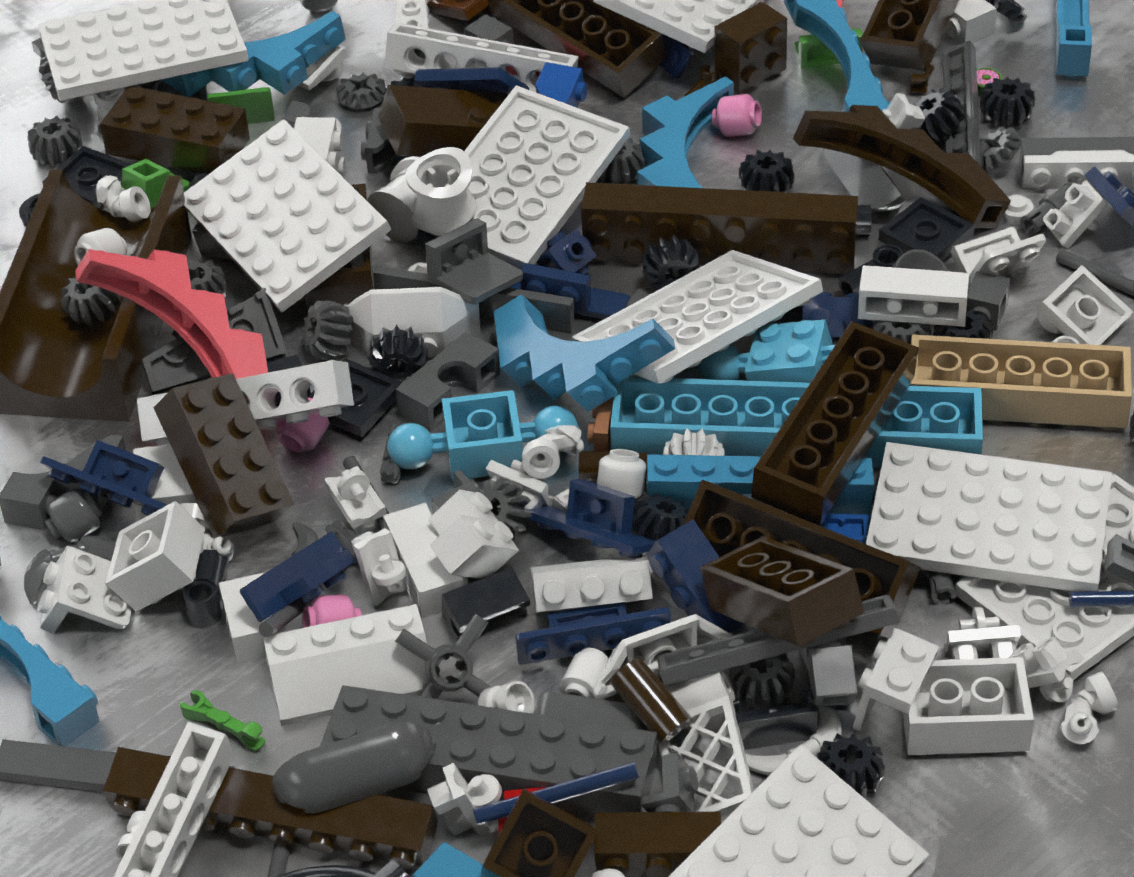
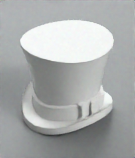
(442, 189)
(397, 203)

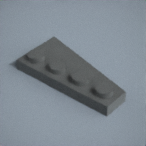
(180, 365)

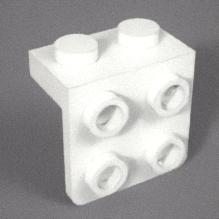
(997, 253)
(79, 587)
(895, 675)

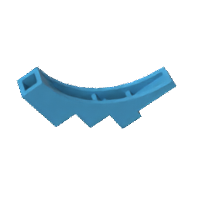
(274, 60)
(672, 130)
(581, 369)

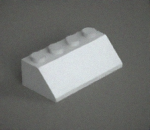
(359, 651)

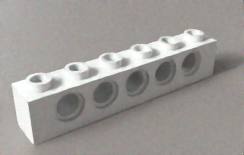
(465, 49)
(328, 378)
(178, 804)

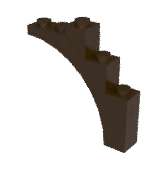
(911, 153)

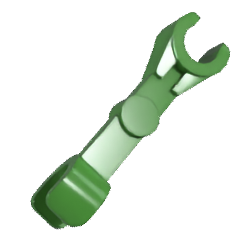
(204, 711)

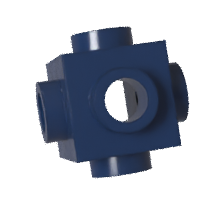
(568, 253)

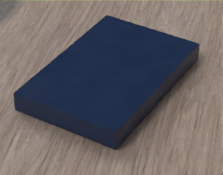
(472, 79)

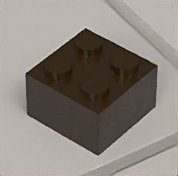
(751, 46)
(539, 841)

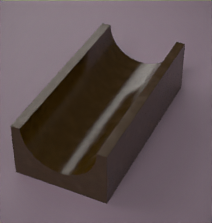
(45, 356)

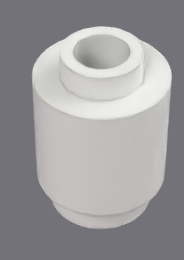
(583, 673)

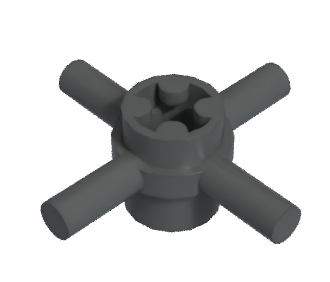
(434, 657)

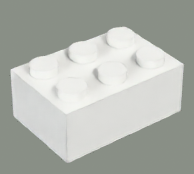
(971, 708)

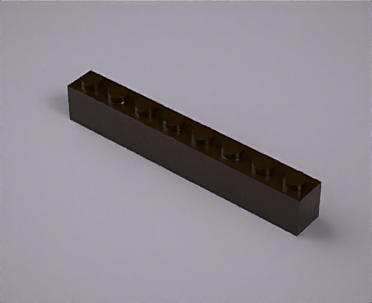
(248, 807)

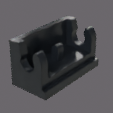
(484, 597)
(777, 724)

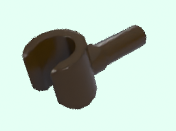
(706, 78)
(919, 82)

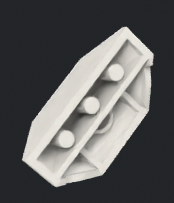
(430, 311)
(655, 642)

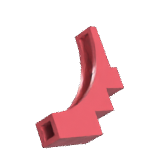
(196, 315)

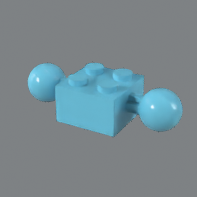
(777, 354)
(475, 433)

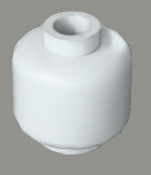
(103, 239)
(623, 472)

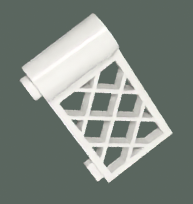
(702, 699)

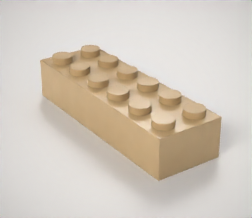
(1032, 378)

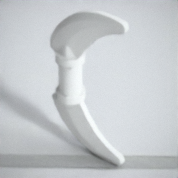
(828, 728)

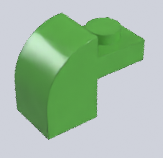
(149, 178)

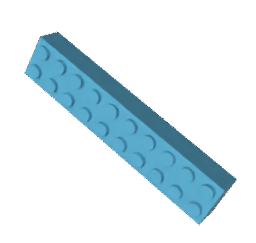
(752, 412)

